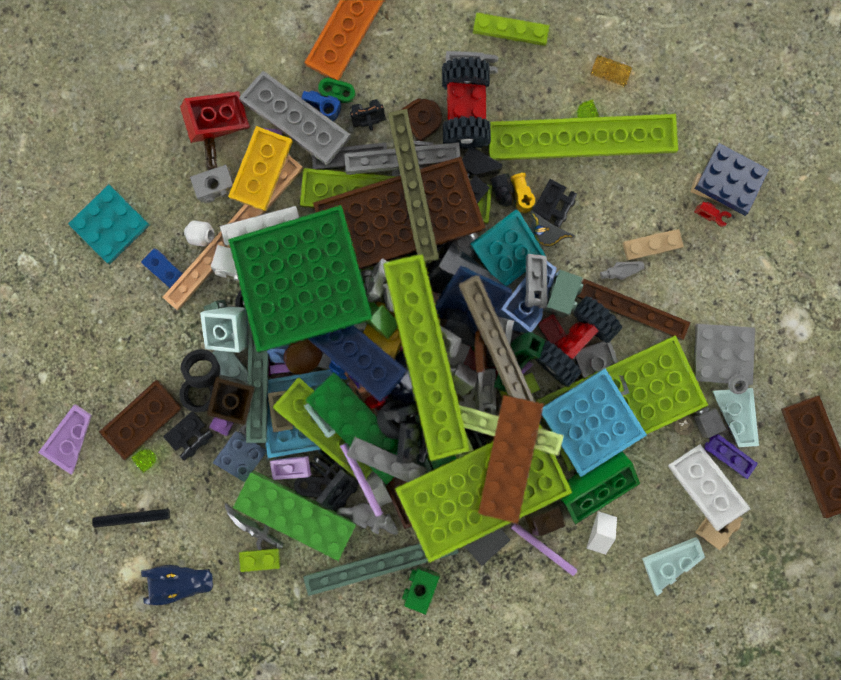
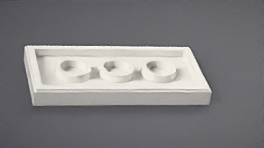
(709, 487)

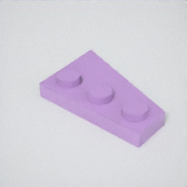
(67, 439)

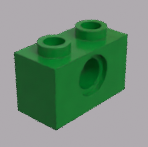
(420, 601)

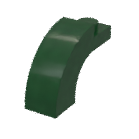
(525, 348)

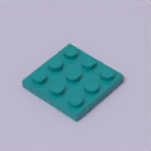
(108, 224)
(505, 248)

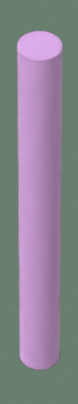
(363, 482)
(544, 549)

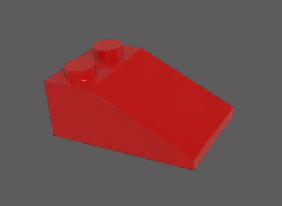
(213, 115)

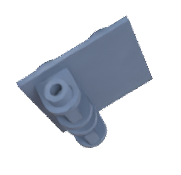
(239, 457)

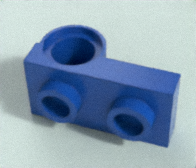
(321, 102)
(161, 267)

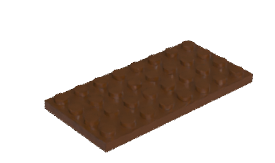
(380, 216)

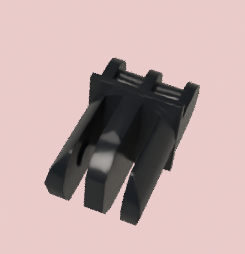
(324, 464)

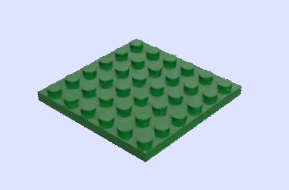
(300, 279)

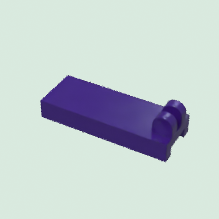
(730, 456)

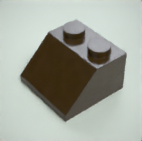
(231, 400)

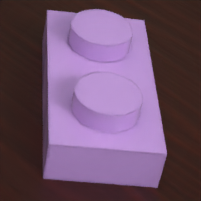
(290, 468)

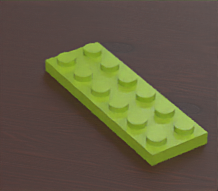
(293, 410)

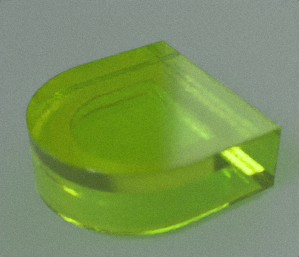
(587, 109)
(144, 459)

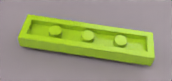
(511, 29)

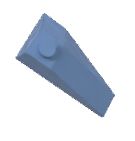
(514, 309)

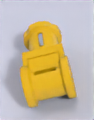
(522, 192)

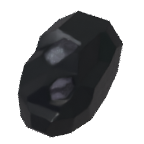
(502, 190)

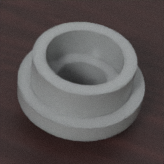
(741, 388)

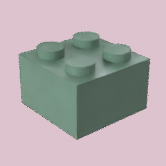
(563, 294)

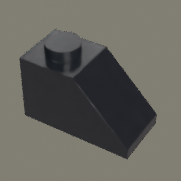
(479, 164)
(459, 325)

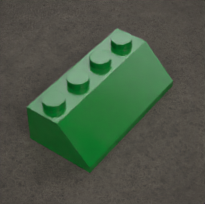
(599, 487)

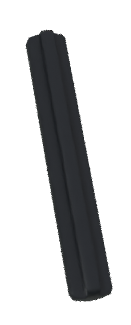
(130, 518)

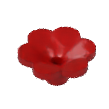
(372, 402)

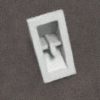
(378, 489)
(602, 533)

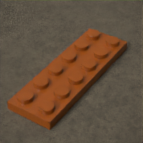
(510, 459)

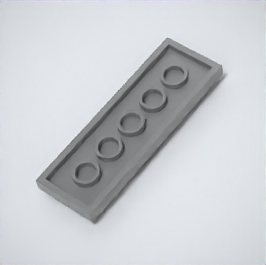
(295, 118)

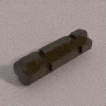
(210, 153)

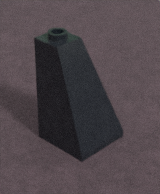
(442, 270)

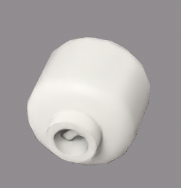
(199, 233)

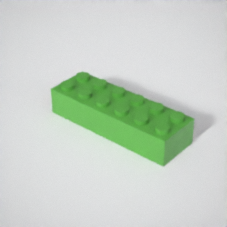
(294, 515)

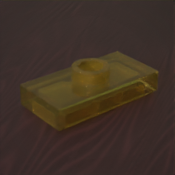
(611, 70)

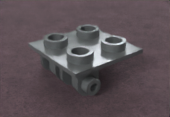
(487, 546)

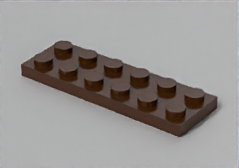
(817, 451)

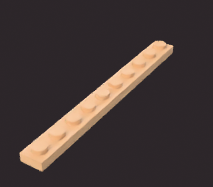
(201, 267)

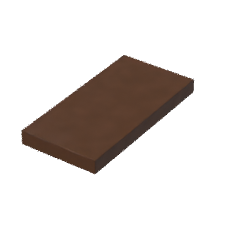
(141, 420)

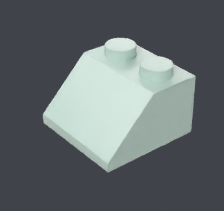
(225, 329)

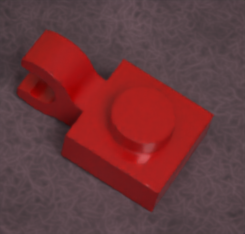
(709, 212)

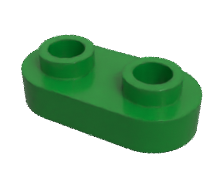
(338, 88)

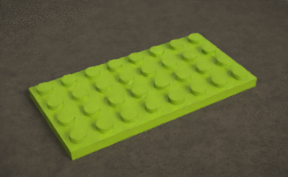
(658, 385)
(448, 499)

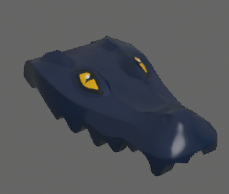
(172, 583)

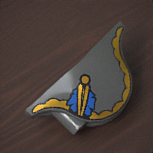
(545, 232)

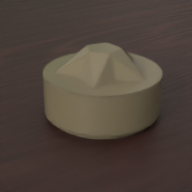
(683, 426)

